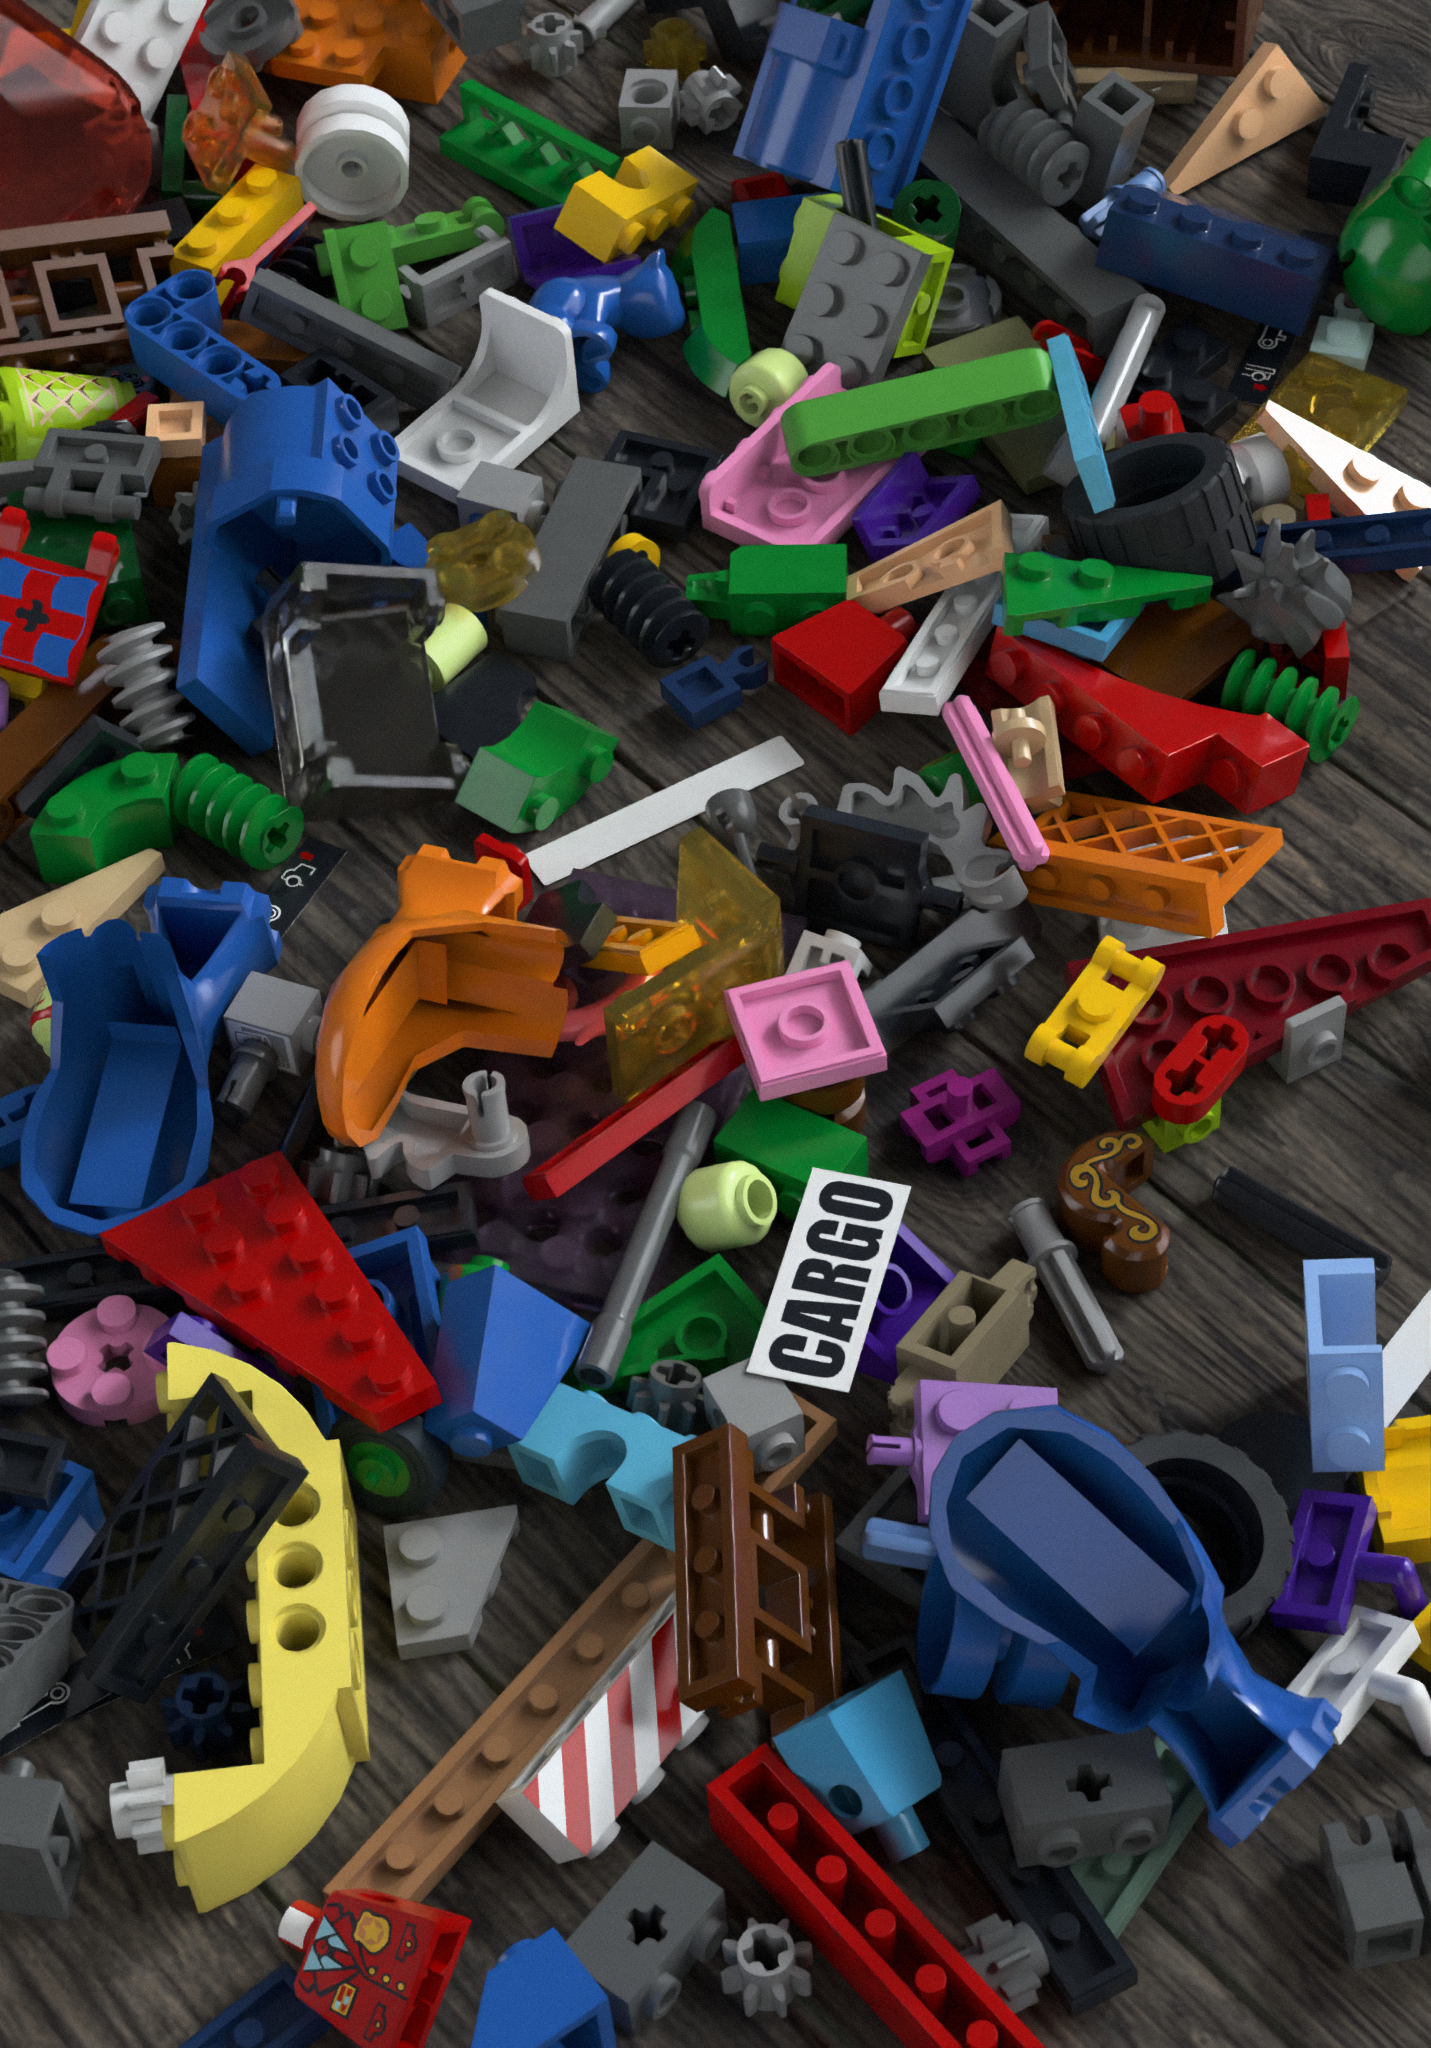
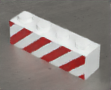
(607, 1748)

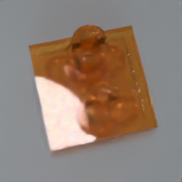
(234, 125)

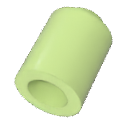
(453, 645)

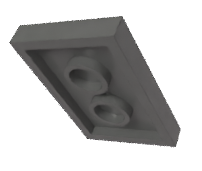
(855, 302)

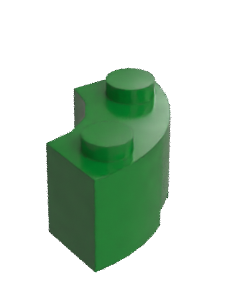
(537, 770)
(107, 817)

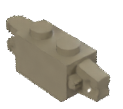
(965, 1336)

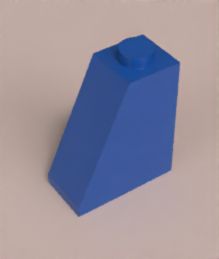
(498, 1360)

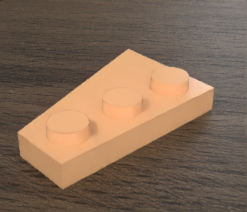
(937, 562)

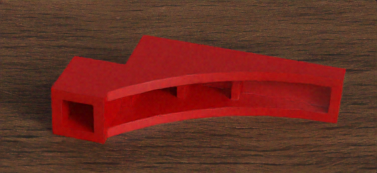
(1152, 737)

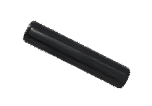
(1294, 1222)

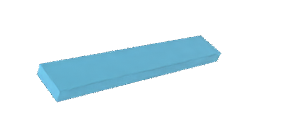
(1081, 423)

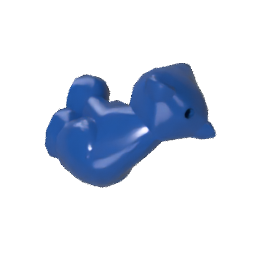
(637, 301)

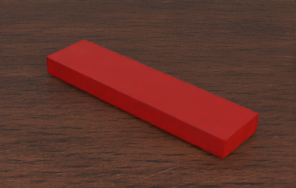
(634, 1119)

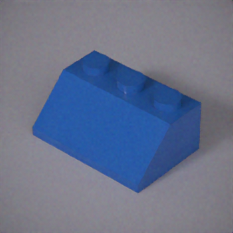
(542, 2000)

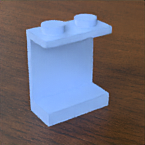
(1343, 1366)

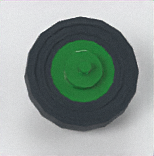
(391, 1470)

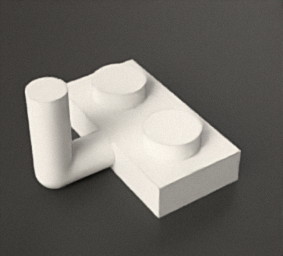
(1364, 1667)

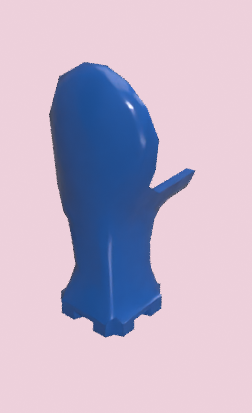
(131, 1043)
(1094, 1561)

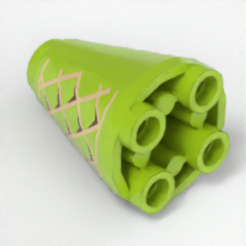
(45, 399)

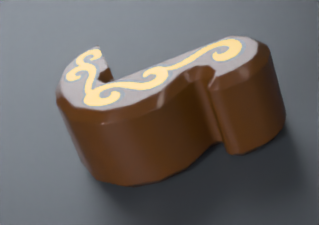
(1103, 1216)

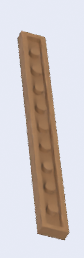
(460, 1792)

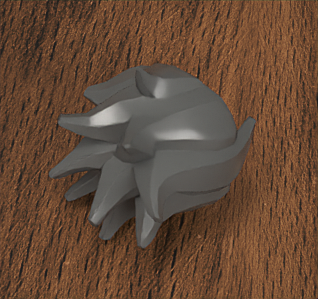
(1289, 592)

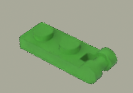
(441, 233)

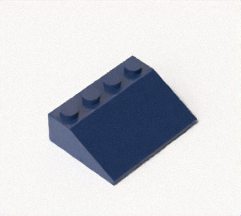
(1216, 257)

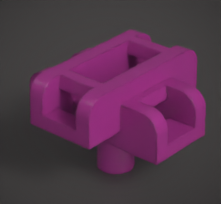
(969, 1118)

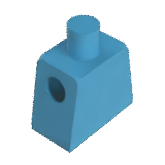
(868, 1762)

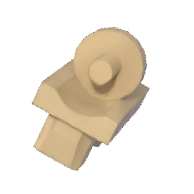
(1031, 752)

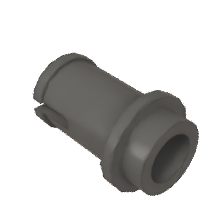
(251, 1068)

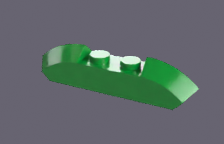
(711, 283)

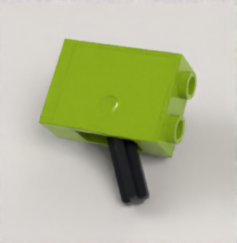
(858, 202)

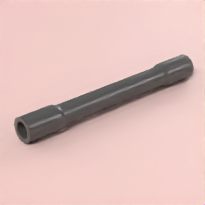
(612, 1328)

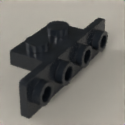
(953, 973)

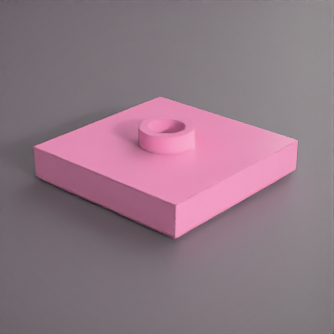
(805, 1030)

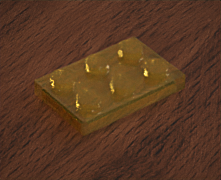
(1336, 400)

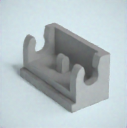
(458, 281)

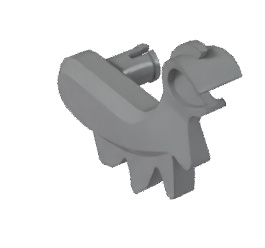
(952, 826)
(450, 1137)

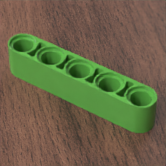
(920, 412)

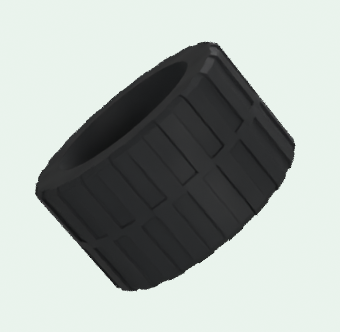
(1173, 508)
(1237, 1508)

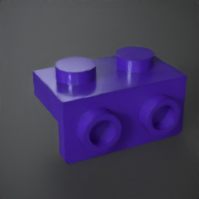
(911, 506)

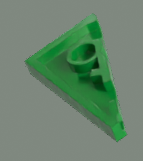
(1087, 590)
(699, 1319)

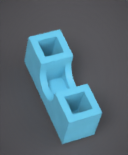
(589, 1440)

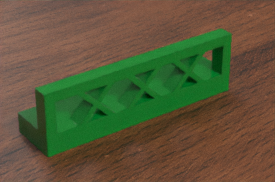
(508, 159)

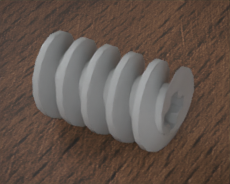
(145, 687)

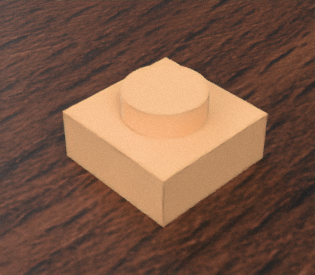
(179, 427)

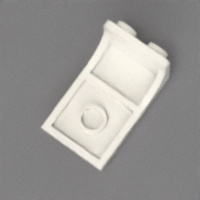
(140, 41)
(504, 404)

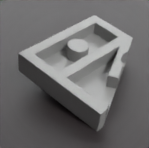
(444, 1576)

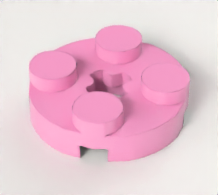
(86, 1346)

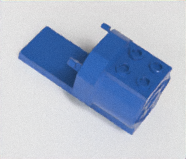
(849, 82)
(280, 487)

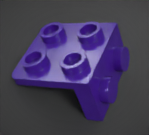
(546, 253)

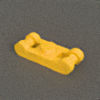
(1094, 1012)

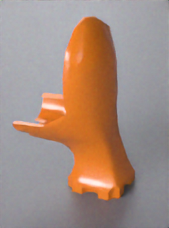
(433, 981)

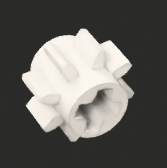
(139, 1802)

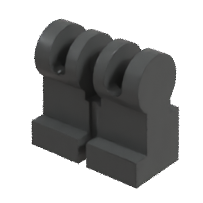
(1378, 1899)

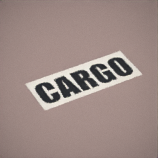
(829, 1280)

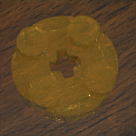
(494, 540)

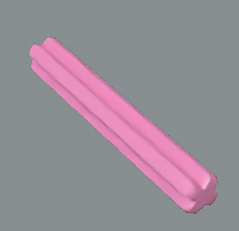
(995, 783)

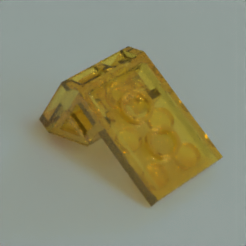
(684, 1006)

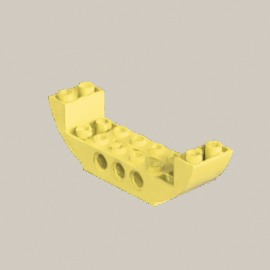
(309, 1679)

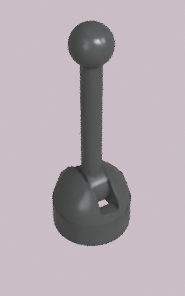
(731, 818)

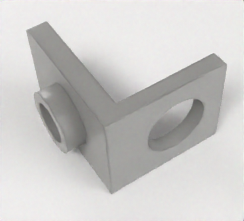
(1311, 1040)

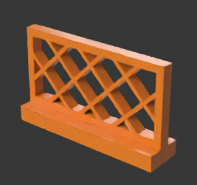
(1147, 883)

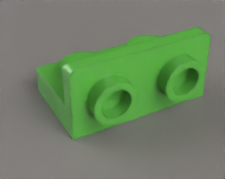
(363, 273)

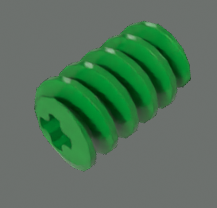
(1309, 717)
(236, 813)

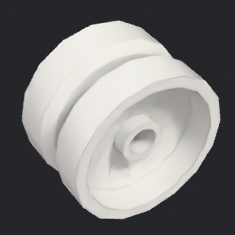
(352, 152)

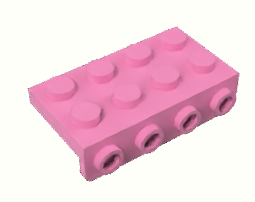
(764, 502)

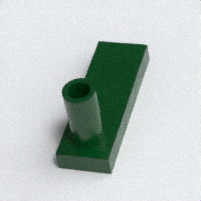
(176, 161)

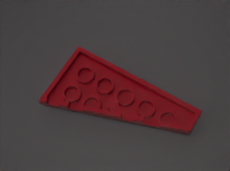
(1260, 982)

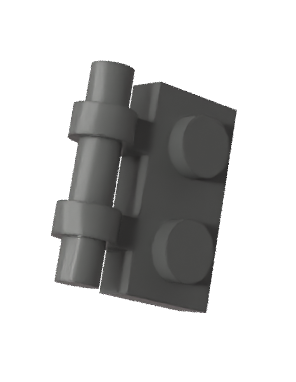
(1049, 66)
(97, 461)

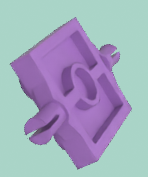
(940, 1414)

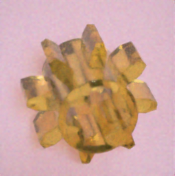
(675, 47)

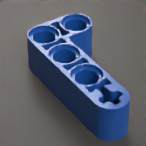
(179, 344)

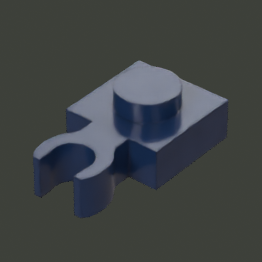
(711, 690)

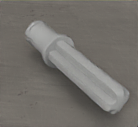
(1065, 1284)

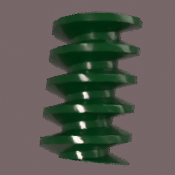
(930, 210)

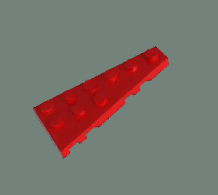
(278, 1278)

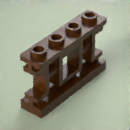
(70, 253)
(727, 1544)

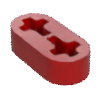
(1210, 1076)

